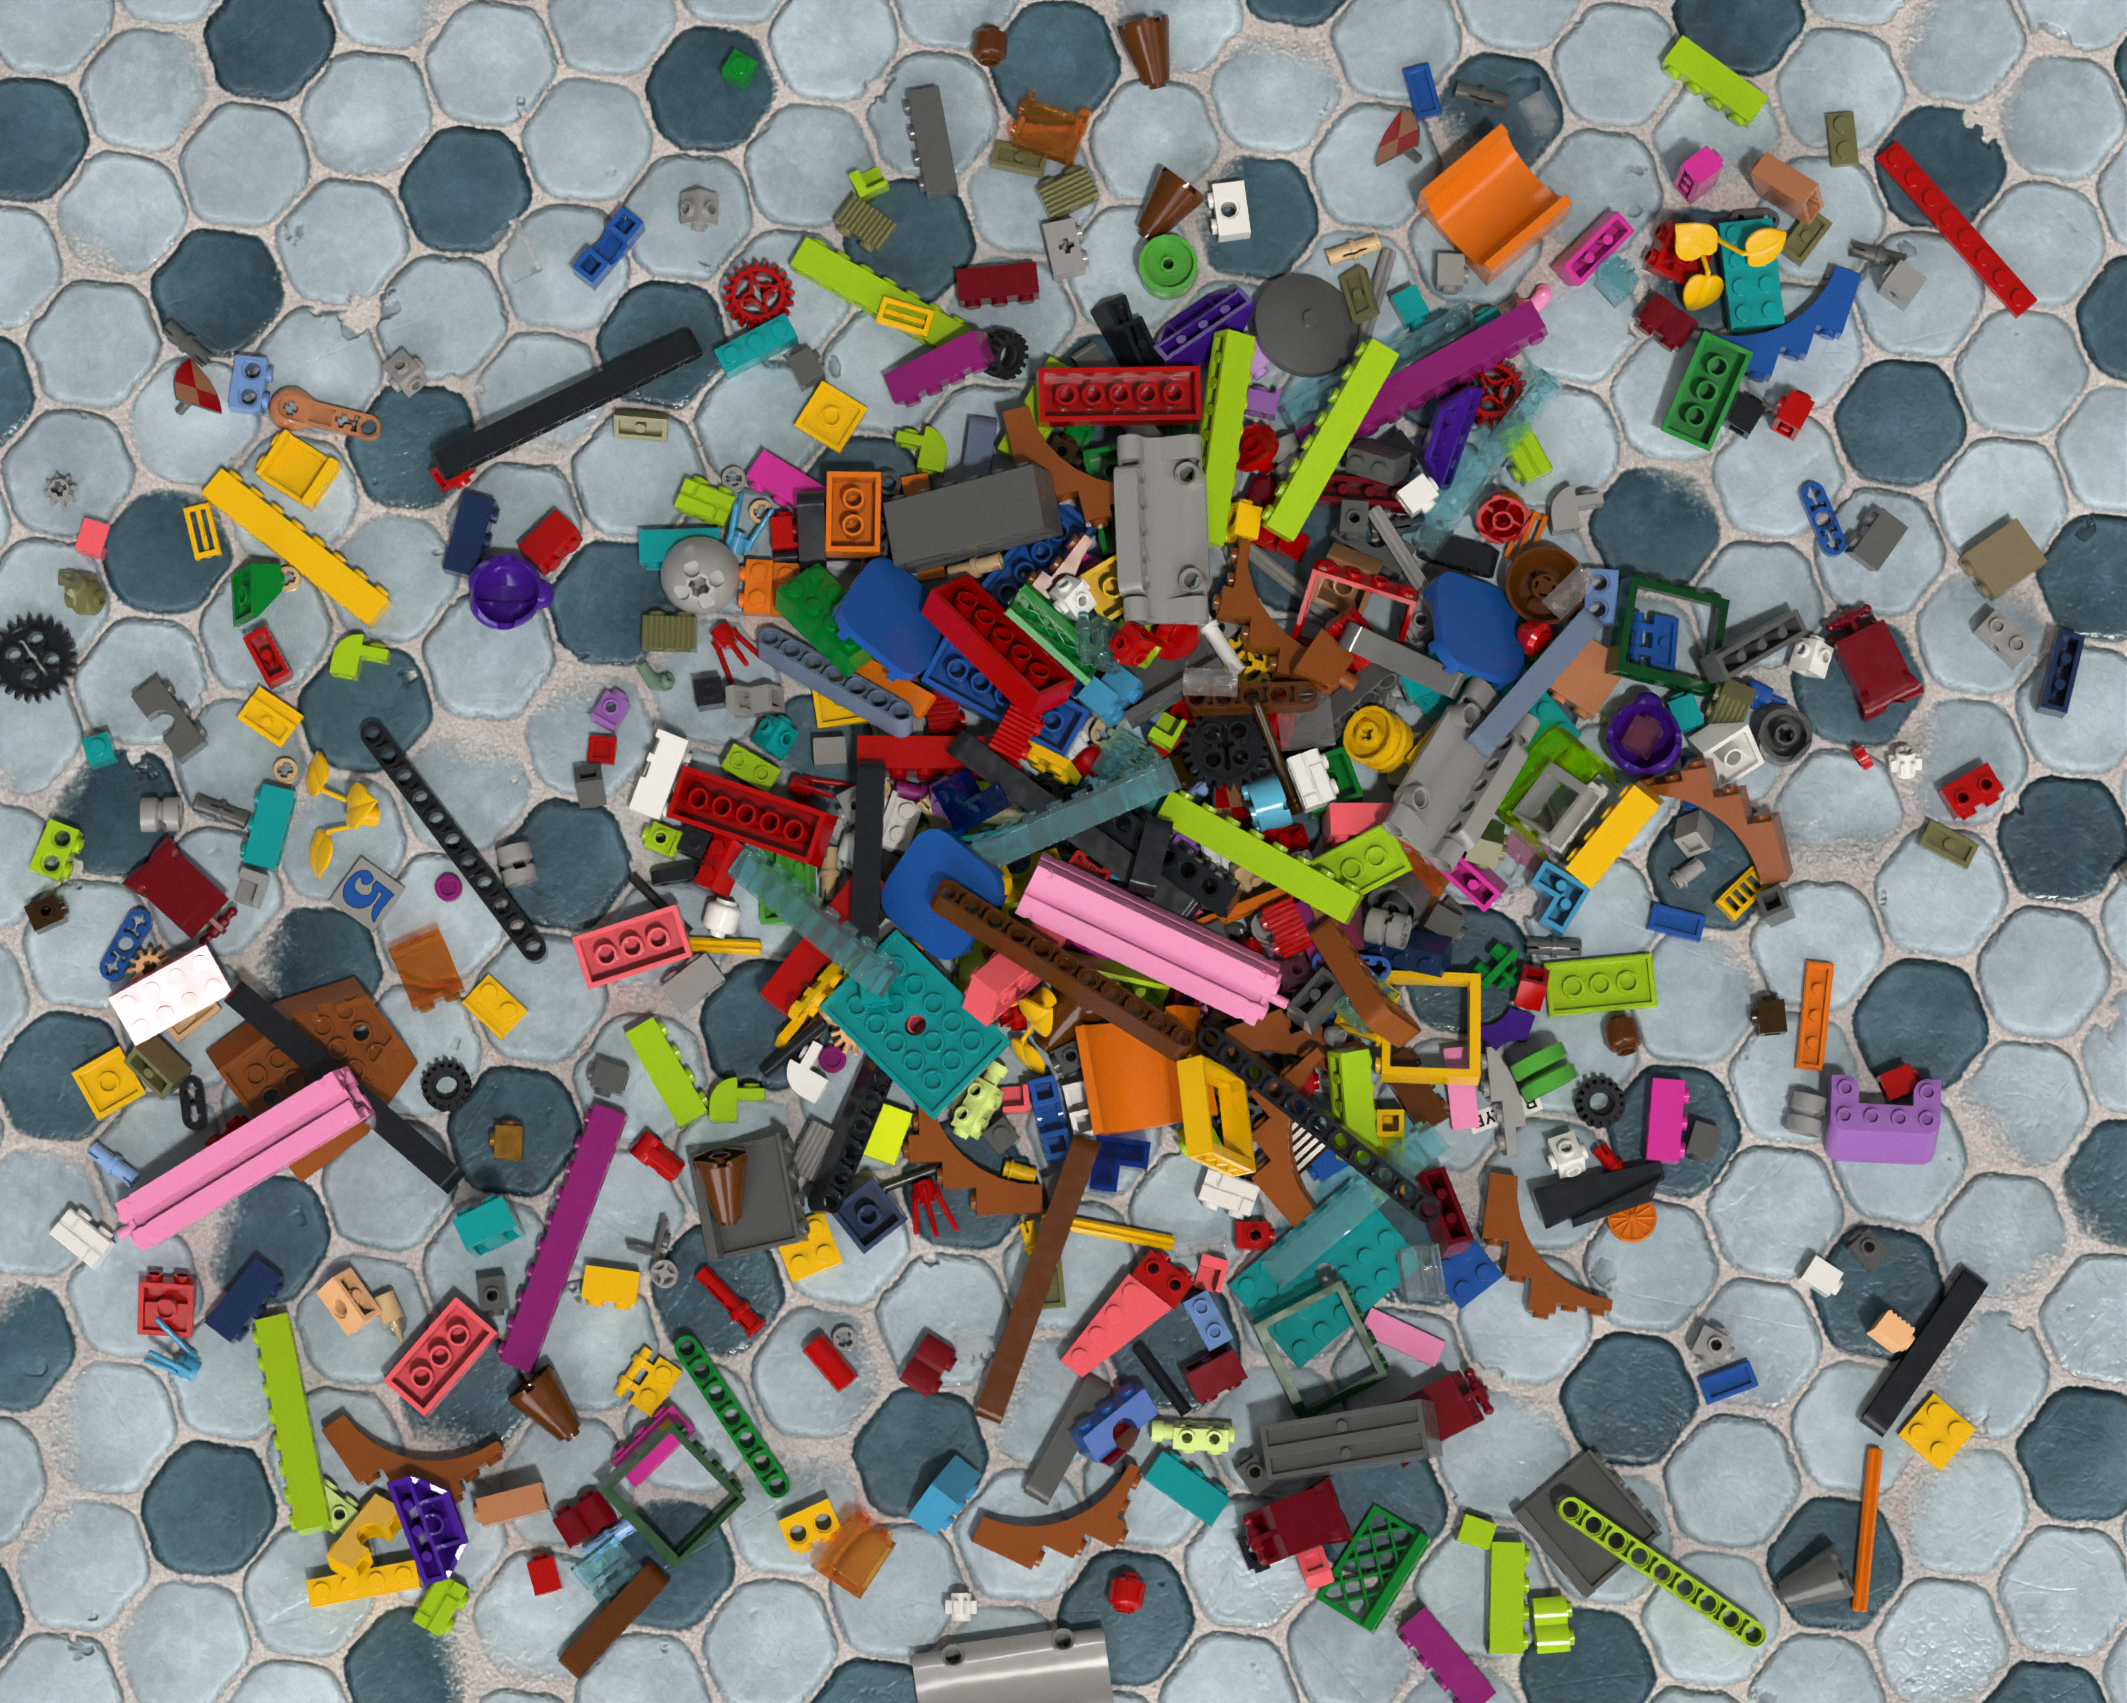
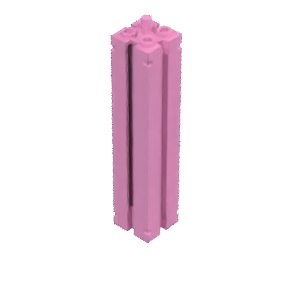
(1151, 940)
(243, 1159)

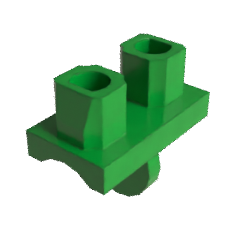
(1504, 958)

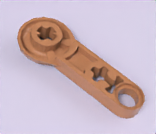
(317, 415)

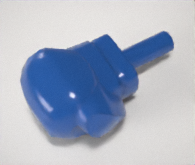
(1763, 695)

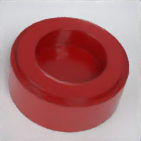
(1861, 757)

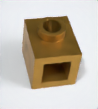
(508, 1141)

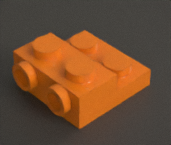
(761, 583)

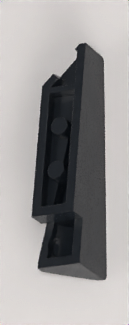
(1126, 336)
(1597, 1195)

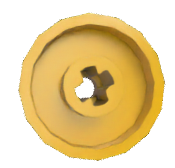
(1378, 739)

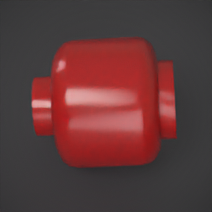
(1126, 1593)

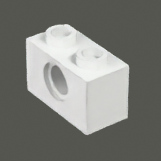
(1229, 195)

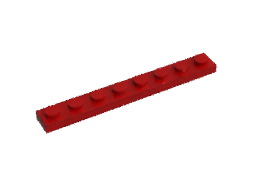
(1956, 229)

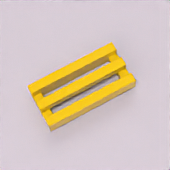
(901, 326)
(207, 552)

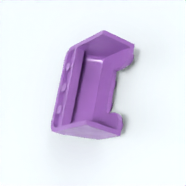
(1881, 1130)

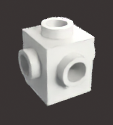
(1072, 597)
(1811, 657)
(1566, 1155)

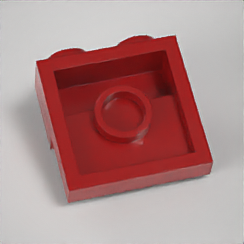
(1664, 261)
(170, 1300)

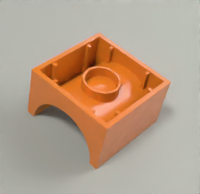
(1491, 206)
(1131, 1083)

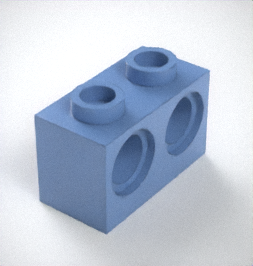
(243, 385)
(1604, 598)
(1207, 1321)

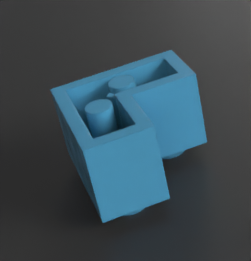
(1111, 696)
(1565, 896)
(946, 1496)

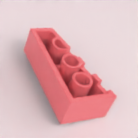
(1118, 1322)

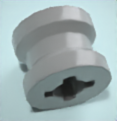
(665, 1270)

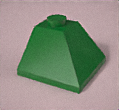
(254, 590)

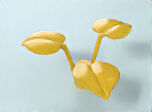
(1701, 239)
(360, 811)
(1040, 1015)

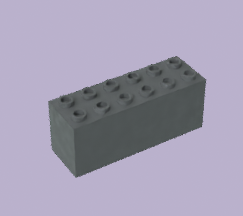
(972, 518)
(1351, 1440)

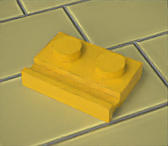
(270, 717)
(495, 1007)

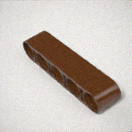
(1265, 691)
(614, 1620)

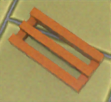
(1534, 516)

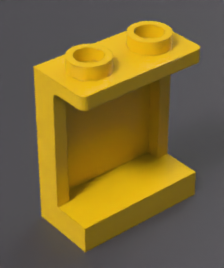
(297, 470)

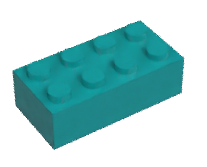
(1749, 292)
(488, 1225)

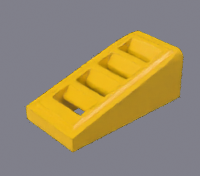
(1726, 908)

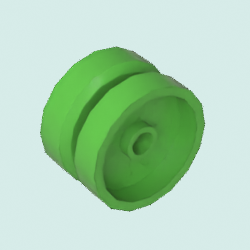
(1168, 251)
(1542, 1069)

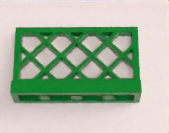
(1049, 629)
(1394, 1582)

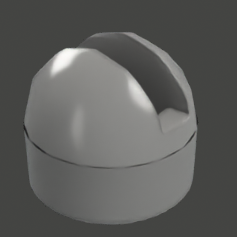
(1334, 1036)

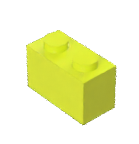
(888, 1135)

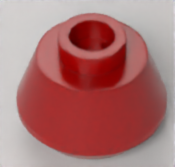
(1534, 637)
(1085, 760)

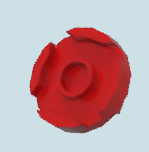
(1257, 449)
(1176, 640)

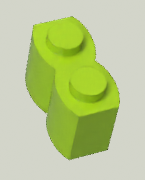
(1551, 1624)

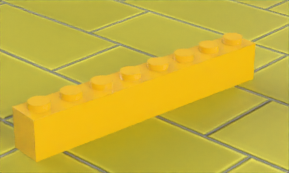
(296, 548)

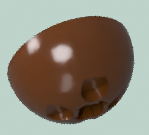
(1543, 566)

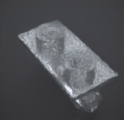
(1570, 591)
(1210, 682)

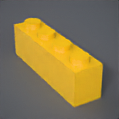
(374, 1583)

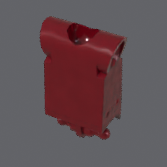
(1871, 662)
(181, 892)
(1455, 1402)
(1297, 1524)

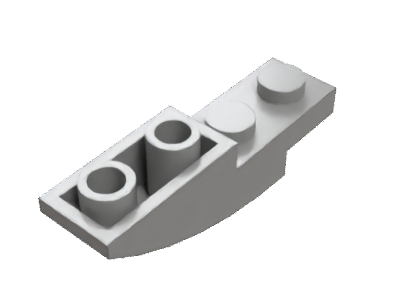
(1502, 1088)

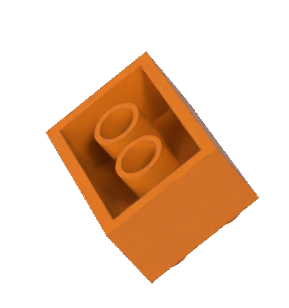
(853, 514)

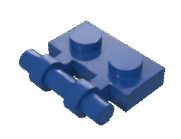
(1661, 641)

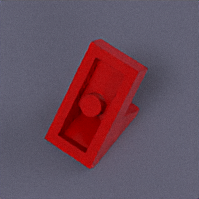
(1276, 545)

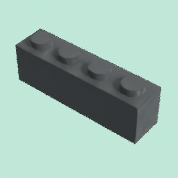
(932, 143)
(1753, 646)

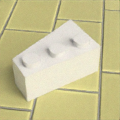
(660, 776)

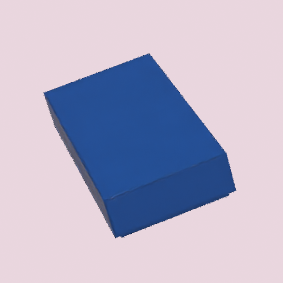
(1422, 92)
(1676, 922)
(1727, 1382)

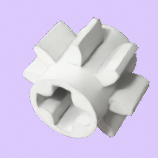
(1905, 762)
(960, 1607)

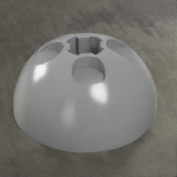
(706, 563)

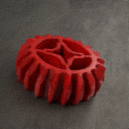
(769, 292)
(1498, 401)

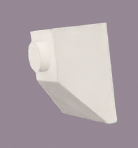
(1731, 749)

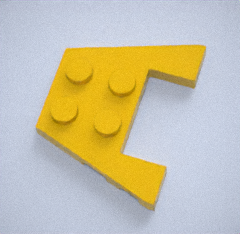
(809, 1004)

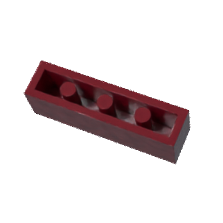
(1361, 489)

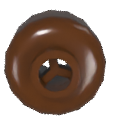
(990, 46)
(1622, 1035)

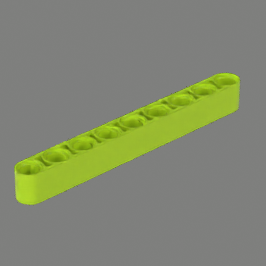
(1672, 1578)

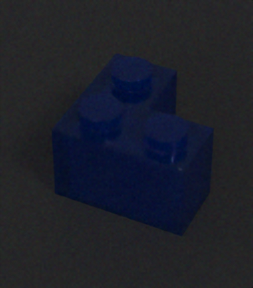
(966, 803)
(1115, 1155)

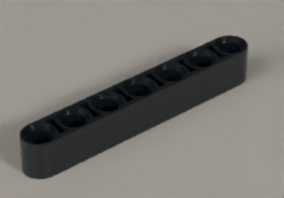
(868, 849)
(848, 1139)
(1923, 1352)

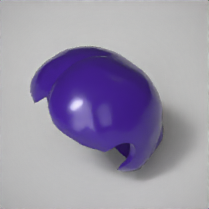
(507, 592)
(1666, 751)

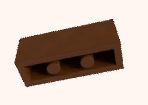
(1417, 1099)

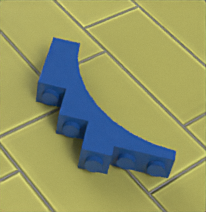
(1793, 339)

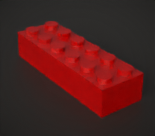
(1118, 396)
(998, 646)
(916, 756)
(752, 816)
(804, 962)

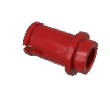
(1608, 1158)

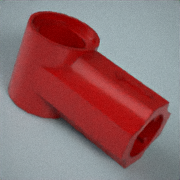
(652, 1153)

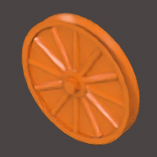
(1634, 1223)

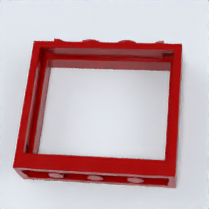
(1356, 578)

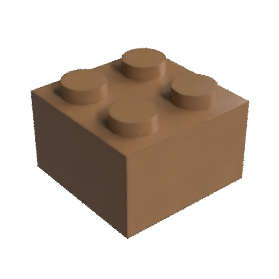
(1341, 596)

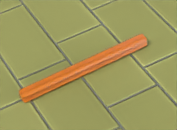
(1867, 1529)

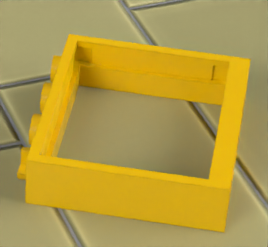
(1443, 1076)
(1238, 1153)

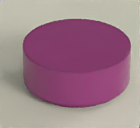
(448, 888)
(832, 1059)

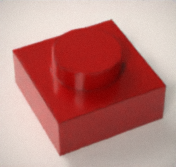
(602, 750)

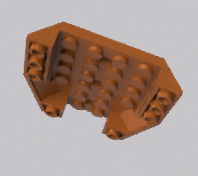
(329, 1019)

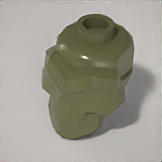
(82, 592)

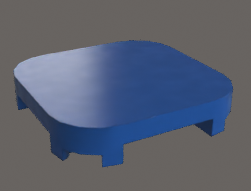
(886, 619)
(1475, 629)
(909, 889)

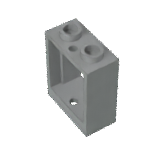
(1538, 795)

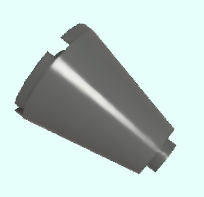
(1817, 1581)

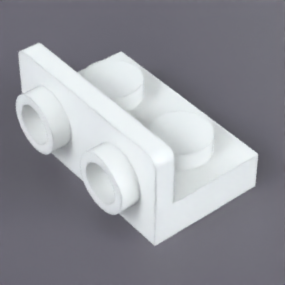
(900, 823)

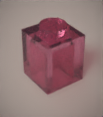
(1642, 736)

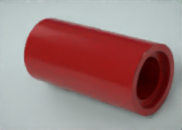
(830, 1363)

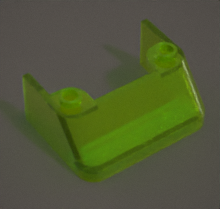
(1568, 753)

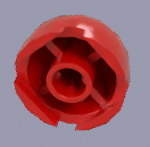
(1502, 517)

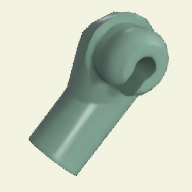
(655, 681)

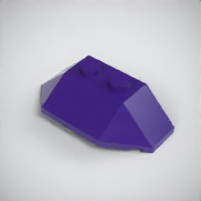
(1190, 335)
(1448, 434)
(430, 1526)

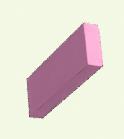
(1461, 1097)
(1404, 1337)

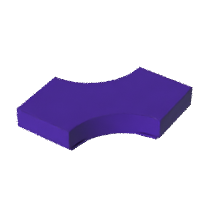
(1511, 1028)

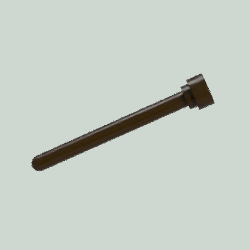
(1293, 802)

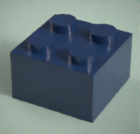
(869, 1214)

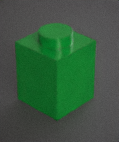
(739, 70)

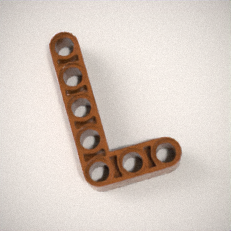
(1360, 985)

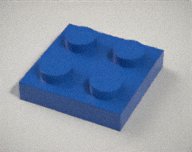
(1468, 1274)

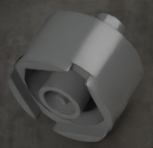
(1781, 722)
(1401, 895)

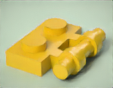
(656, 1385)

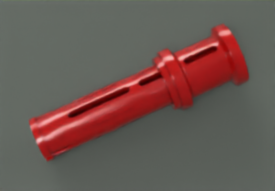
(738, 1310)

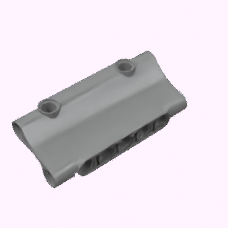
(1162, 529)
(1452, 786)
(1018, 1670)

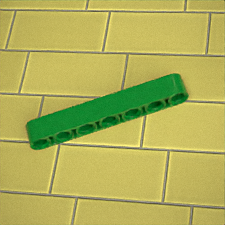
(721, 1408)

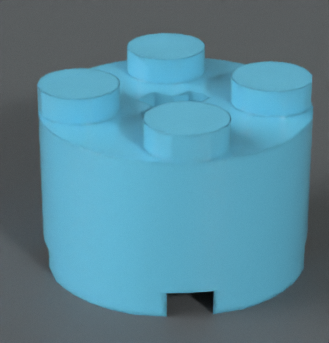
(1266, 804)

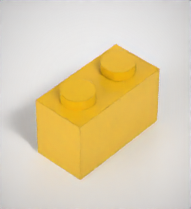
(611, 1286)

